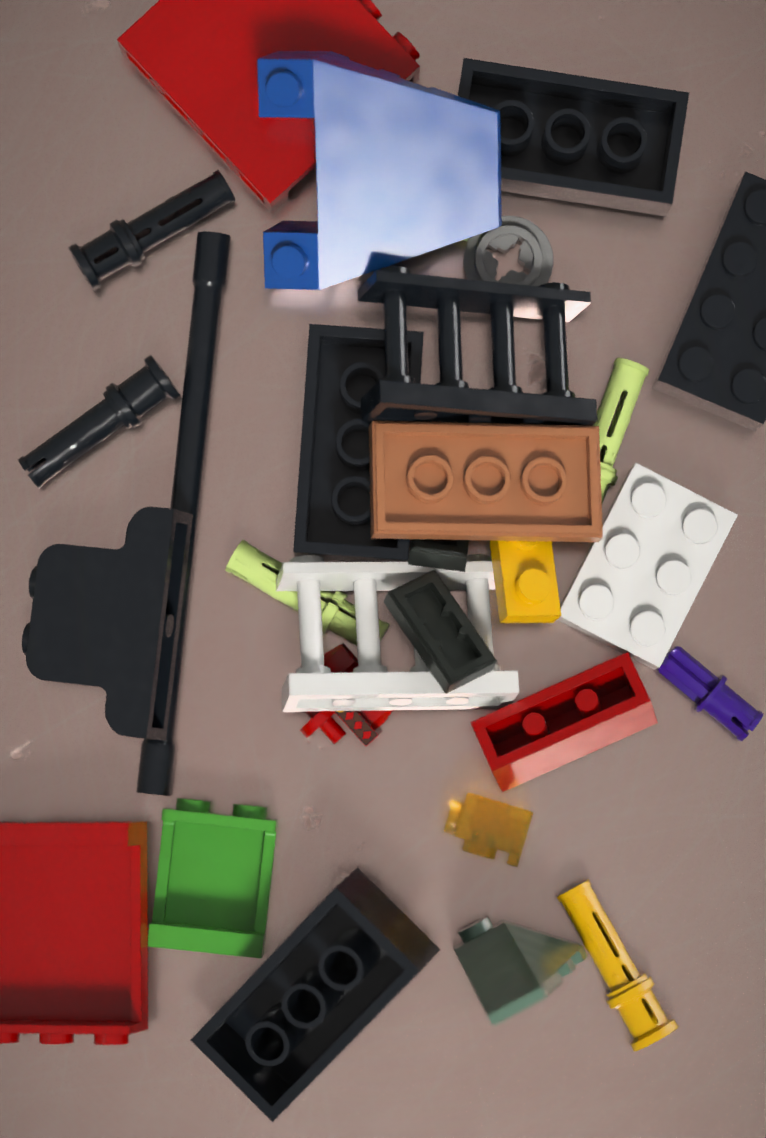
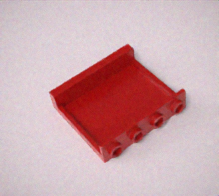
(206, 69)
(73, 930)

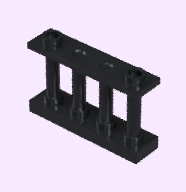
(451, 399)

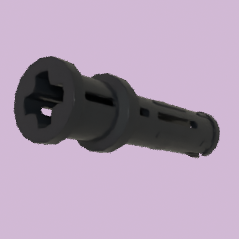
(211, 192)
(122, 406)

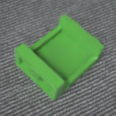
(213, 879)

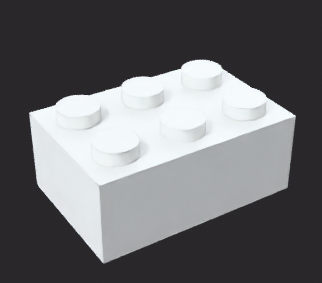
(646, 566)

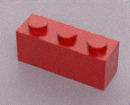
(564, 722)

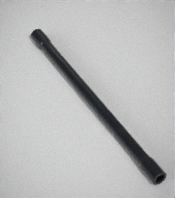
(208, 281)

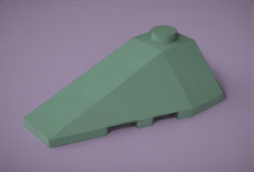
(514, 965)

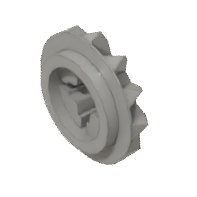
(534, 254)

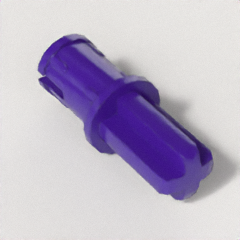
(710, 693)

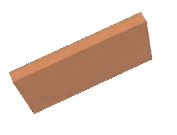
(485, 481)

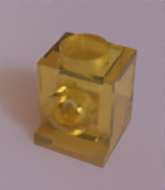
(489, 827)

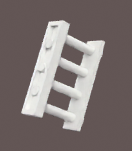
(370, 684)

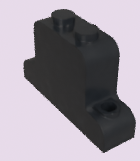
(114, 619)

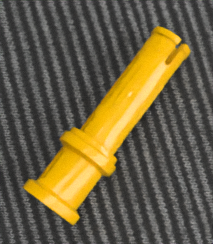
(628, 988)

